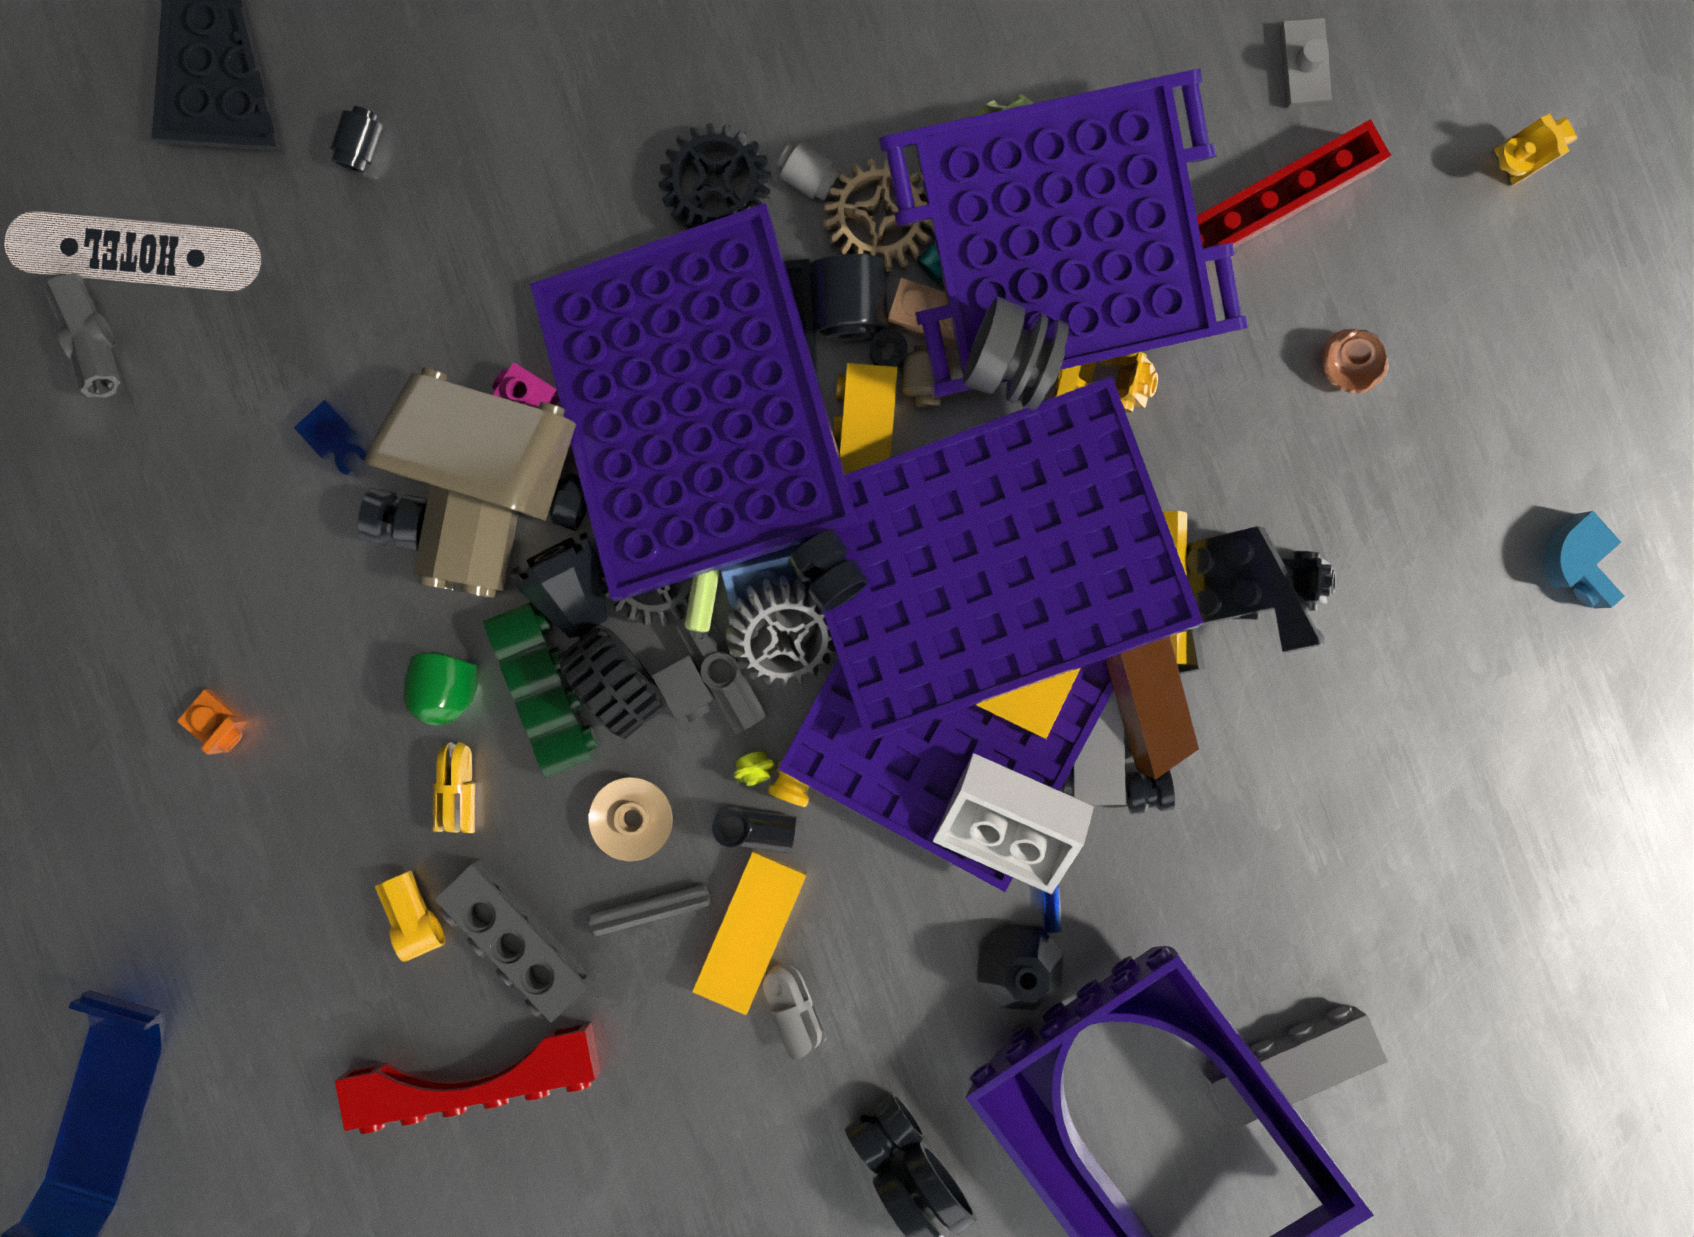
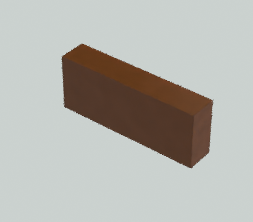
(1153, 707)

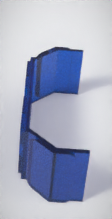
(99, 1120)

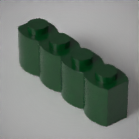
(540, 689)

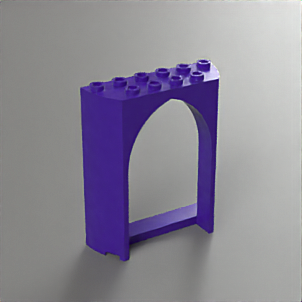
(1028, 1114)

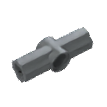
(734, 696)

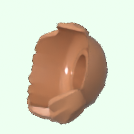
(1354, 360)

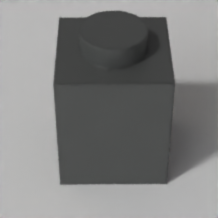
(684, 689)

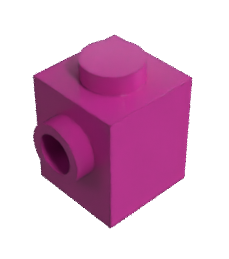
(523, 387)

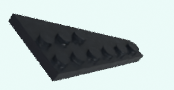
(210, 79)

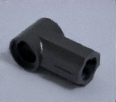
(760, 830)

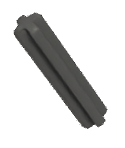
(649, 909)

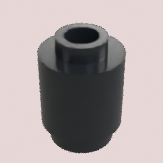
(356, 139)

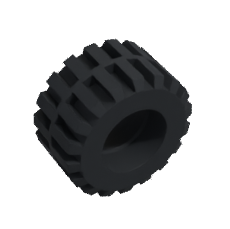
(611, 681)

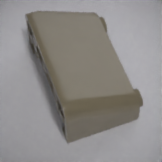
(474, 443)

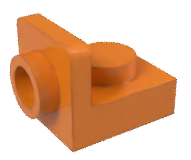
(213, 723)

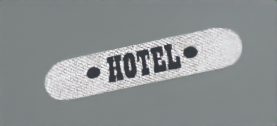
(132, 251)

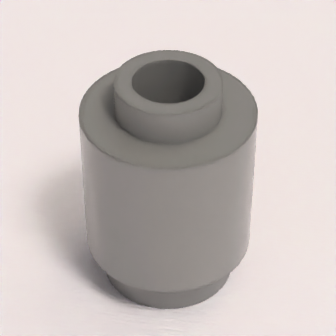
(808, 170)

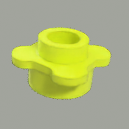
(754, 768)

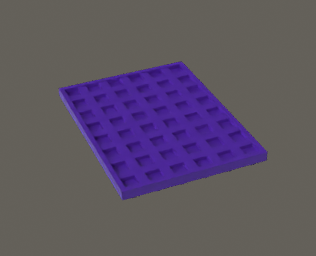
(1005, 561)
(912, 774)

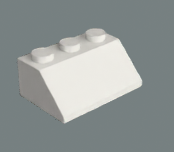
(1014, 824)

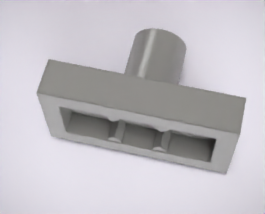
(1306, 62)

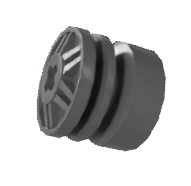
(1018, 354)

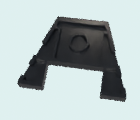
(1244, 577)

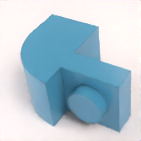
(1574, 556)

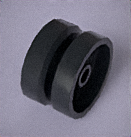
(923, 1196)

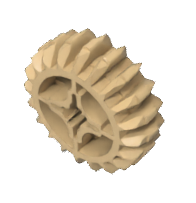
(859, 212)

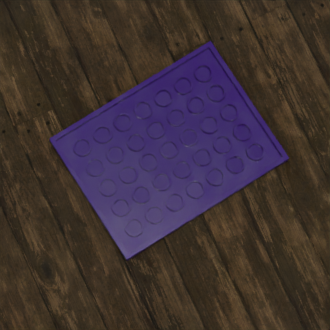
(692, 404)

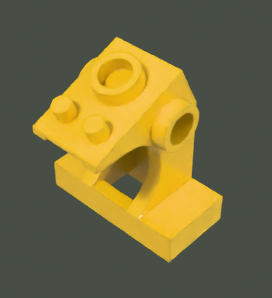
(1134, 381)

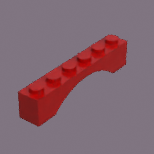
(387, 1094)

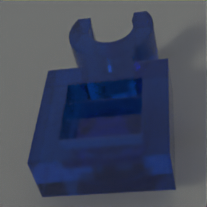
(329, 434)

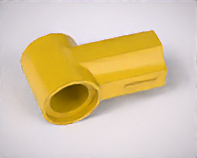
(413, 926)

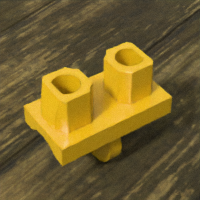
(1535, 147)

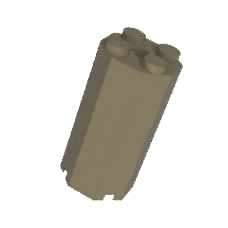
(465, 543)

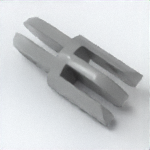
(793, 1010)

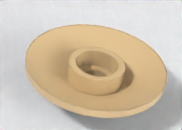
(612, 831)

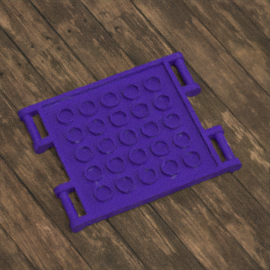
(1075, 217)

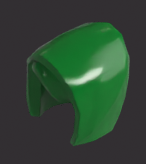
(439, 687)

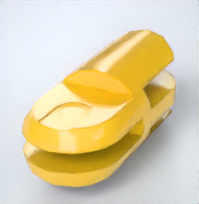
(454, 790)

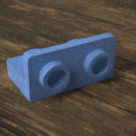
(753, 571)

